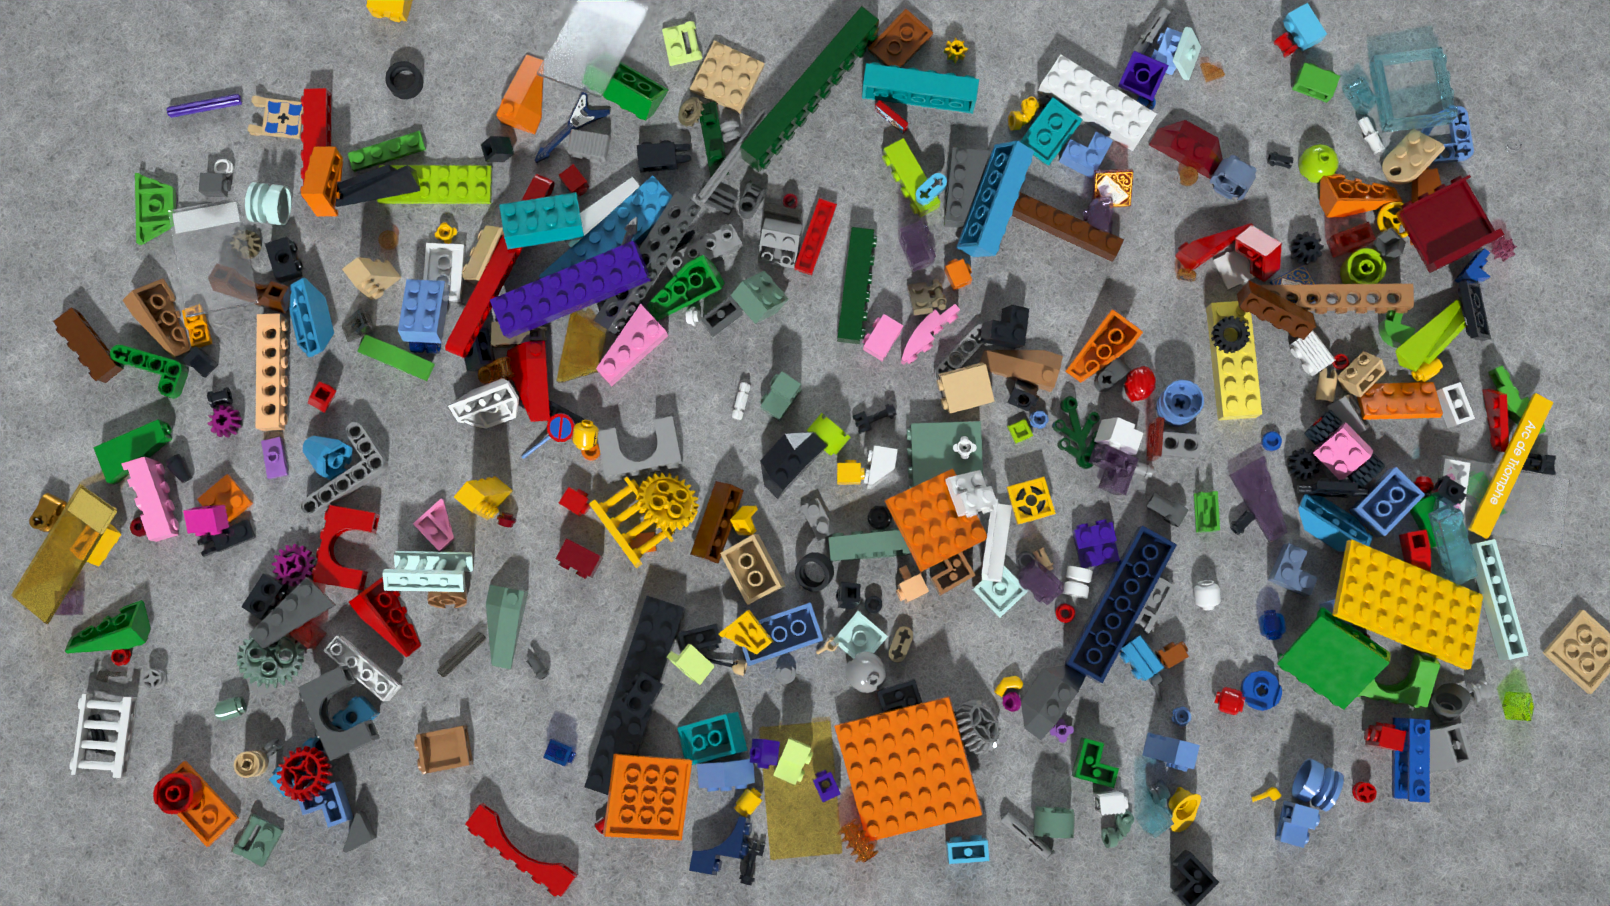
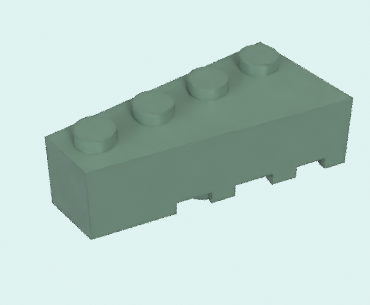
(867, 545)

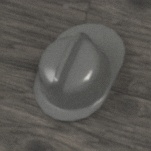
(1450, 701)

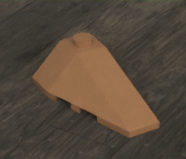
(155, 311)
(1031, 366)

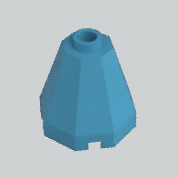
(327, 455)

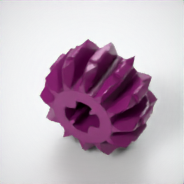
(229, 426)

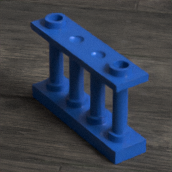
(1412, 764)

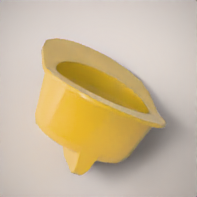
(1183, 808)

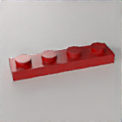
(815, 237)

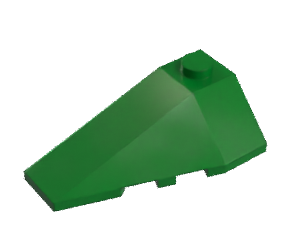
(693, 282)
(120, 632)

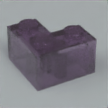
(915, 246)
(1117, 468)

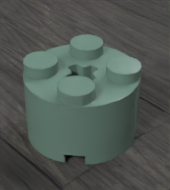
(1054, 822)

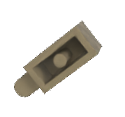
(501, 341)

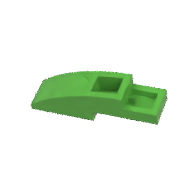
(1515, 405)

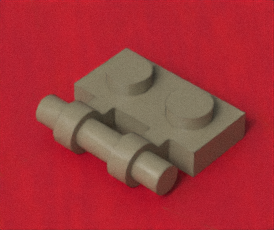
(920, 297)

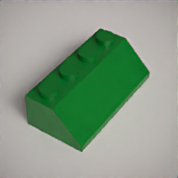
(635, 92)

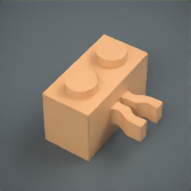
(911, 587)

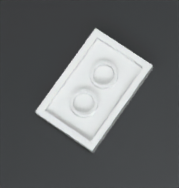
(446, 264)

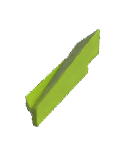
(1432, 338)

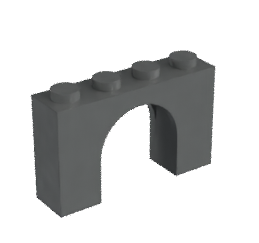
(317, 696)

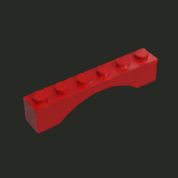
(488, 826)

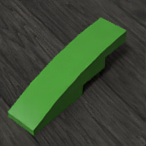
(396, 357)

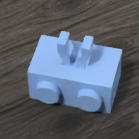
(1167, 47)

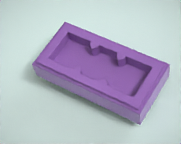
(274, 458)

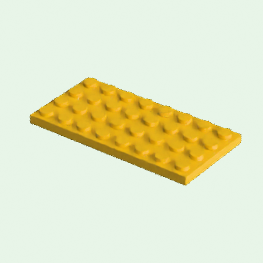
(1408, 604)

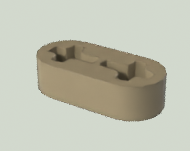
(905, 646)

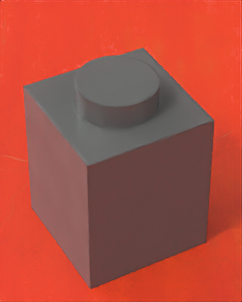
(214, 185)

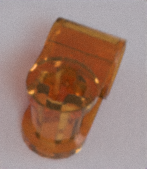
(496, 370)

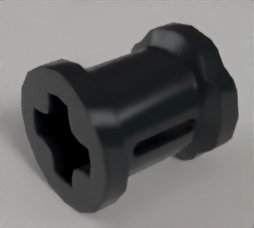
(219, 397)

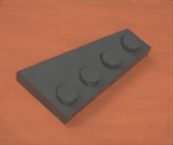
(297, 608)

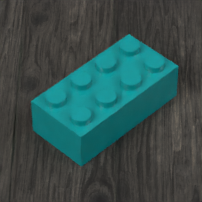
(541, 220)

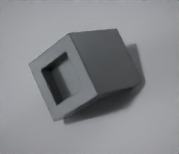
(1389, 244)

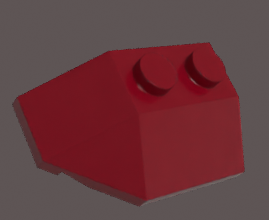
(1189, 146)

